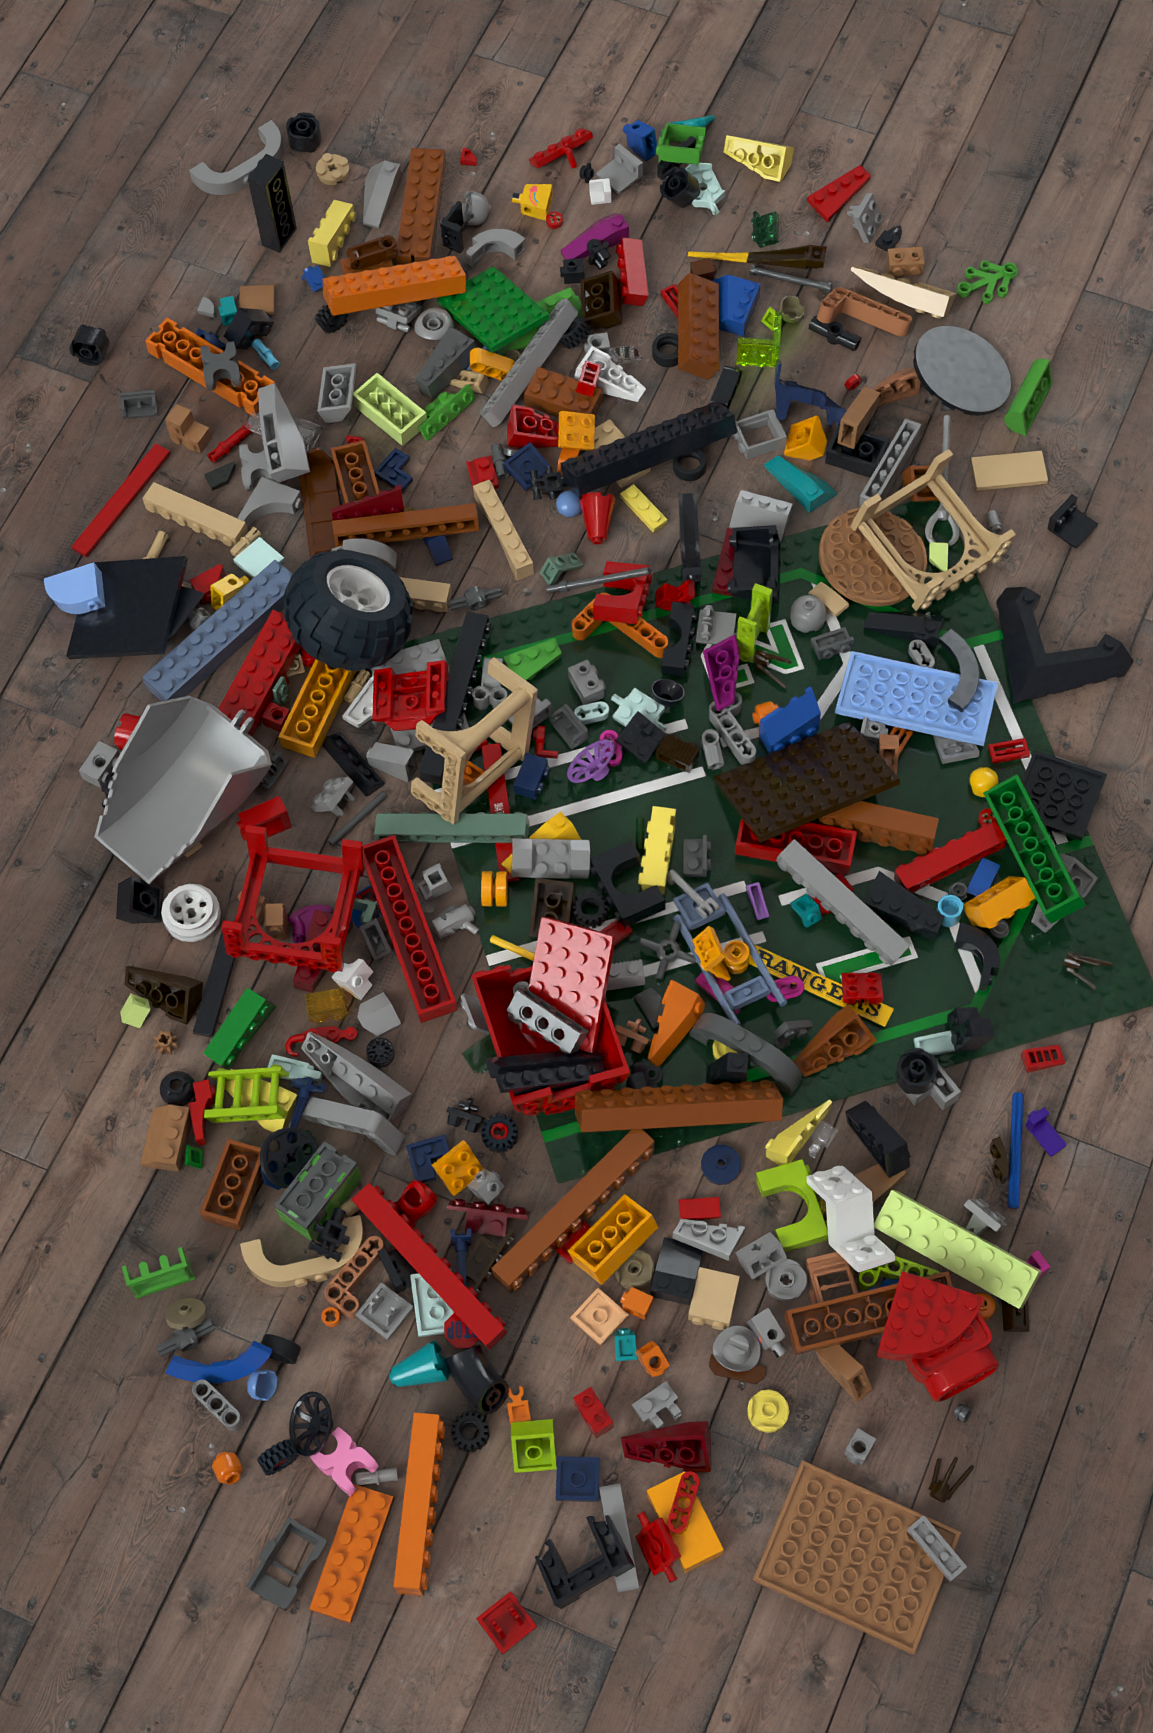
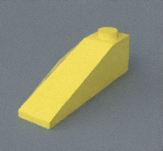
(765, 158)
(791, 1140)

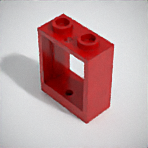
(269, 814)

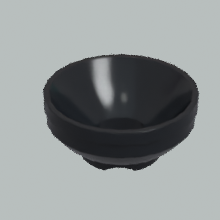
(669, 689)
(183, 1094)

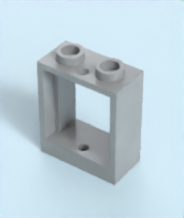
(766, 418)

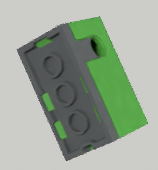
(318, 1190)

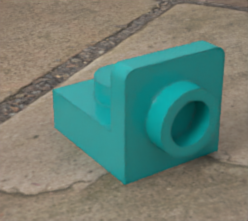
(807, 910)
(625, 1344)

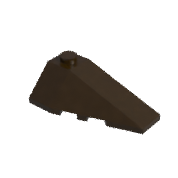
(170, 992)

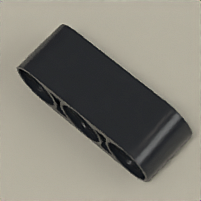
(727, 386)

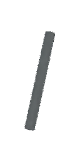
(357, 818)

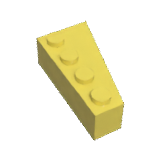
(331, 234)
(658, 848)

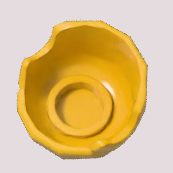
(983, 780)

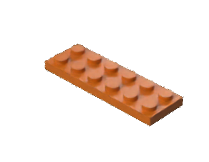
(351, 1554)

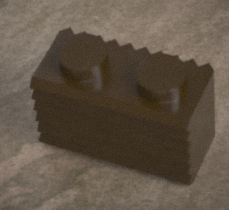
(678, 752)

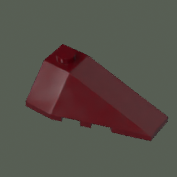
(677, 1445)

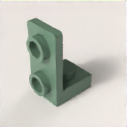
(557, 564)
(281, 692)
(368, 907)

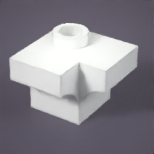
(354, 978)

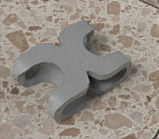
(253, 466)

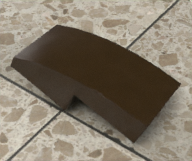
(1000, 1165)

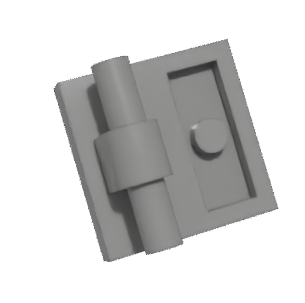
(398, 315)

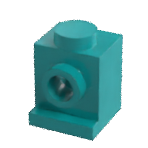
(227, 310)

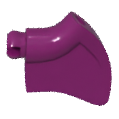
(302, 919)

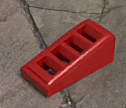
(588, 379)
(1028, 1053)

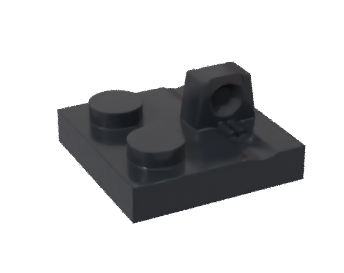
(640, 737)

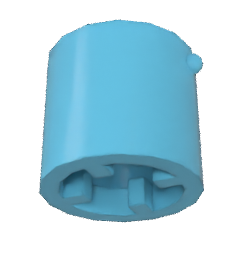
(951, 908)

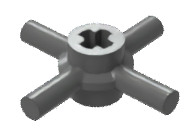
(665, 959)

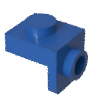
(313, 277)

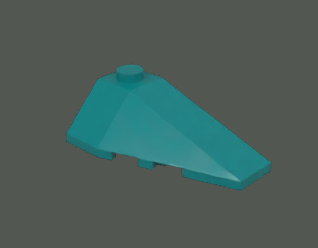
(801, 484)

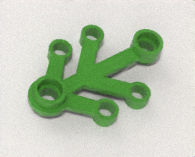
(1006, 272)

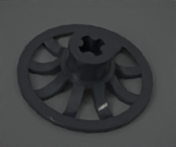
(317, 1423)

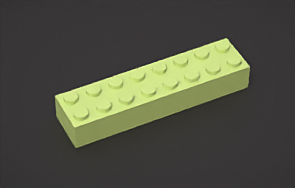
(957, 1249)

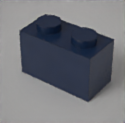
(531, 776)

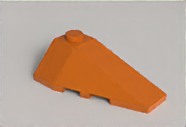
(678, 1017)

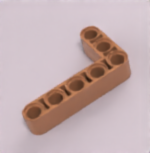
(864, 309)

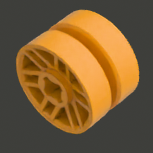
(494, 888)

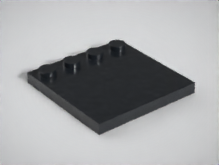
(1063, 793)

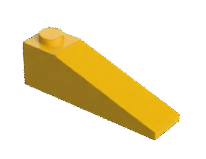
(555, 828)

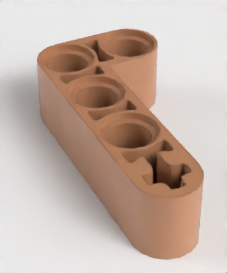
(358, 1274)

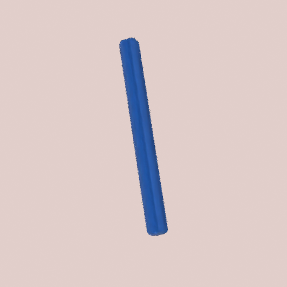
(1015, 1150)

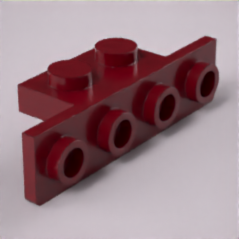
(486, 1218)

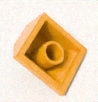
(806, 439)

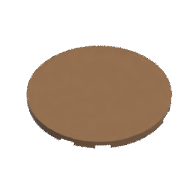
(856, 567)

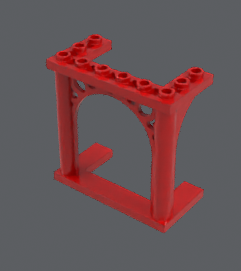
(332, 944)

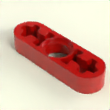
(674, 1516)

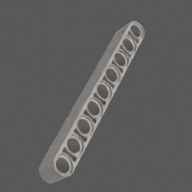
(528, 362)

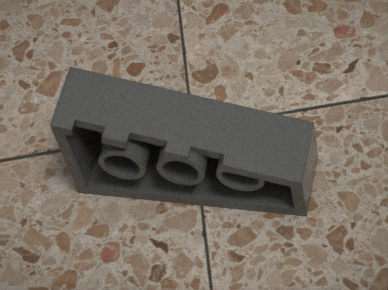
(445, 363)

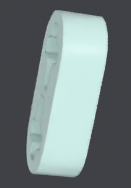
(591, 712)

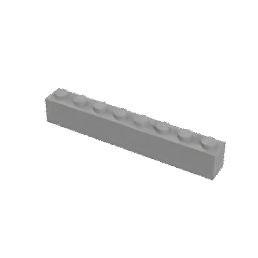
(842, 902)

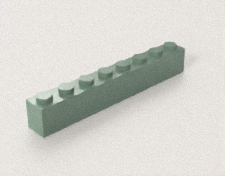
(469, 828)

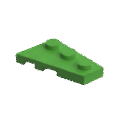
(533, 659)

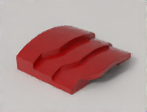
(409, 697)

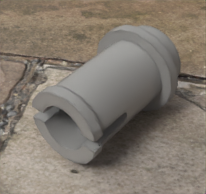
(994, 523)

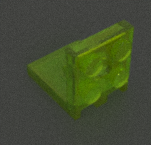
(760, 351)

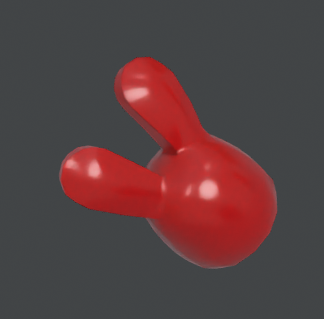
(416, 1201)

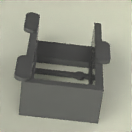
(272, 1589)

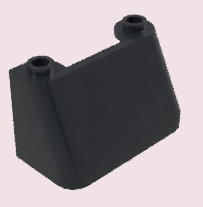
(755, 561)

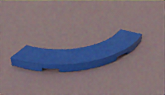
(221, 1371)

